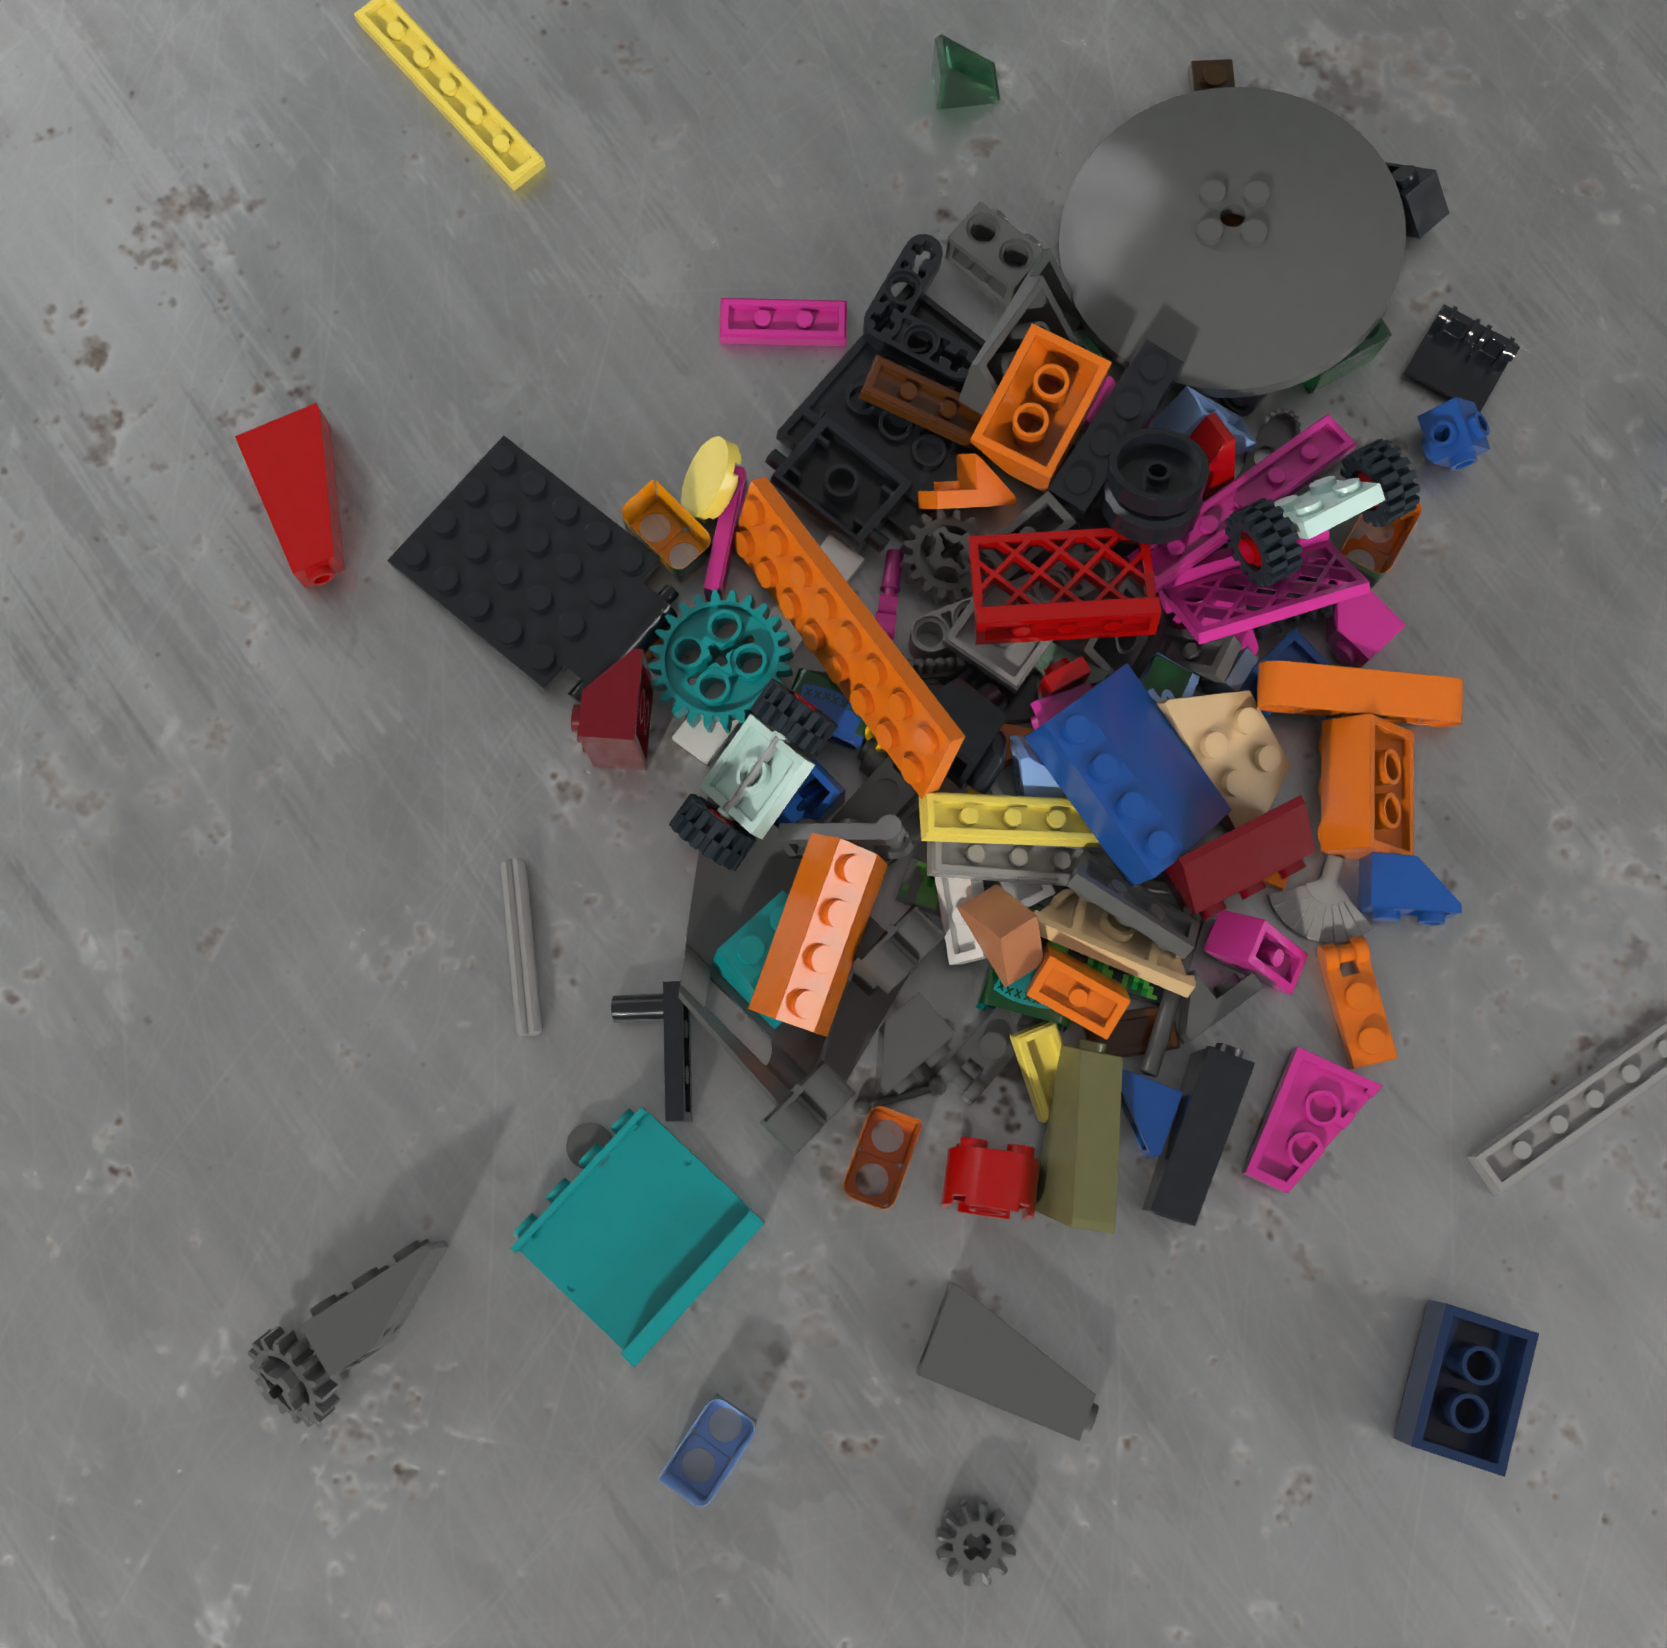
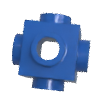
(1454, 434)

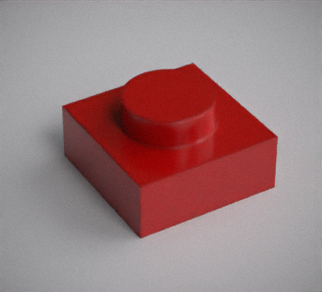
(1064, 676)

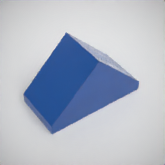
(815, 799)
(1149, 1111)

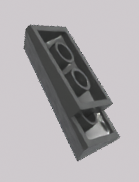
(1040, 300)

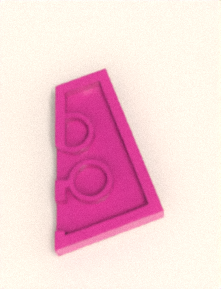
(1304, 1117)

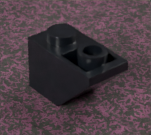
(1421, 197)

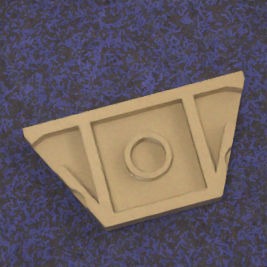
(1232, 748)
(1099, 935)

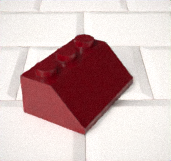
(617, 715)
(1242, 860)

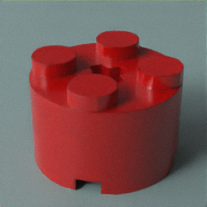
(991, 1180)

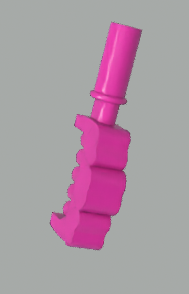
(888, 602)

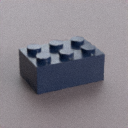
(1466, 1387)

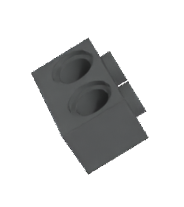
(987, 260)

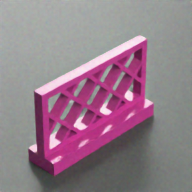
(1219, 578)

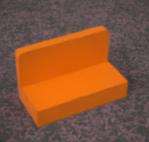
(1078, 992)

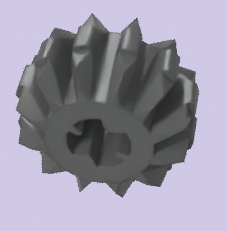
(974, 1559)

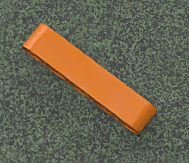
(1359, 691)

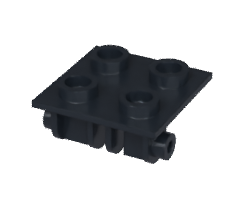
(1461, 357)

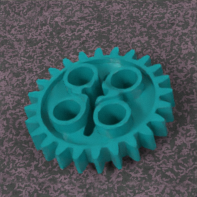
(699, 631)

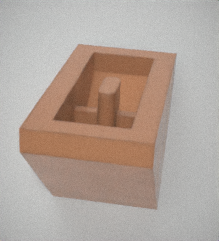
(1004, 932)

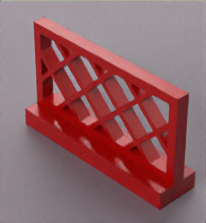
(1059, 619)

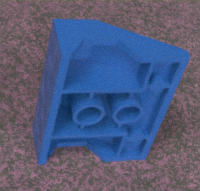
(1129, 776)

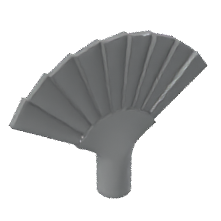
(1321, 908)

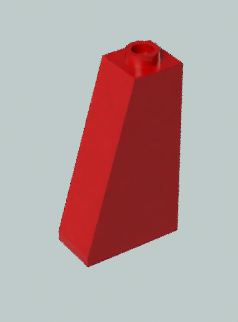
(298, 487)

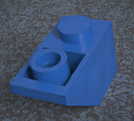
(1403, 887)

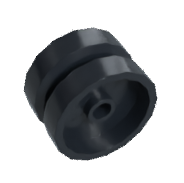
(1155, 486)

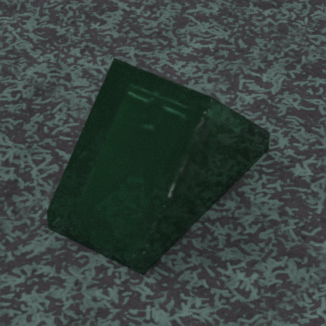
(962, 76)

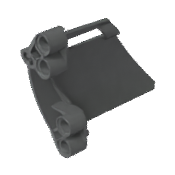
(805, 1068)

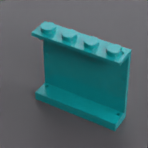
(637, 1233)

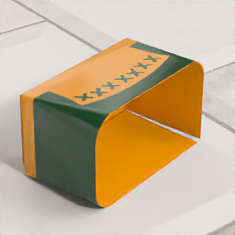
(647, 503)

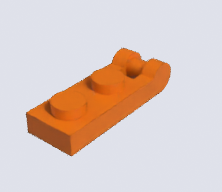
(1356, 1003)

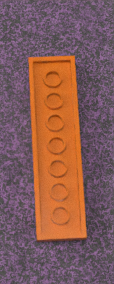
(846, 639)

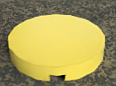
(711, 479)

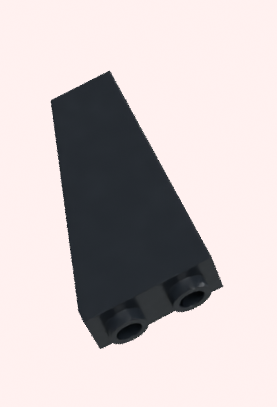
(1198, 1134)

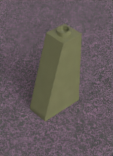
(1082, 1140)

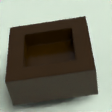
(1211, 74)

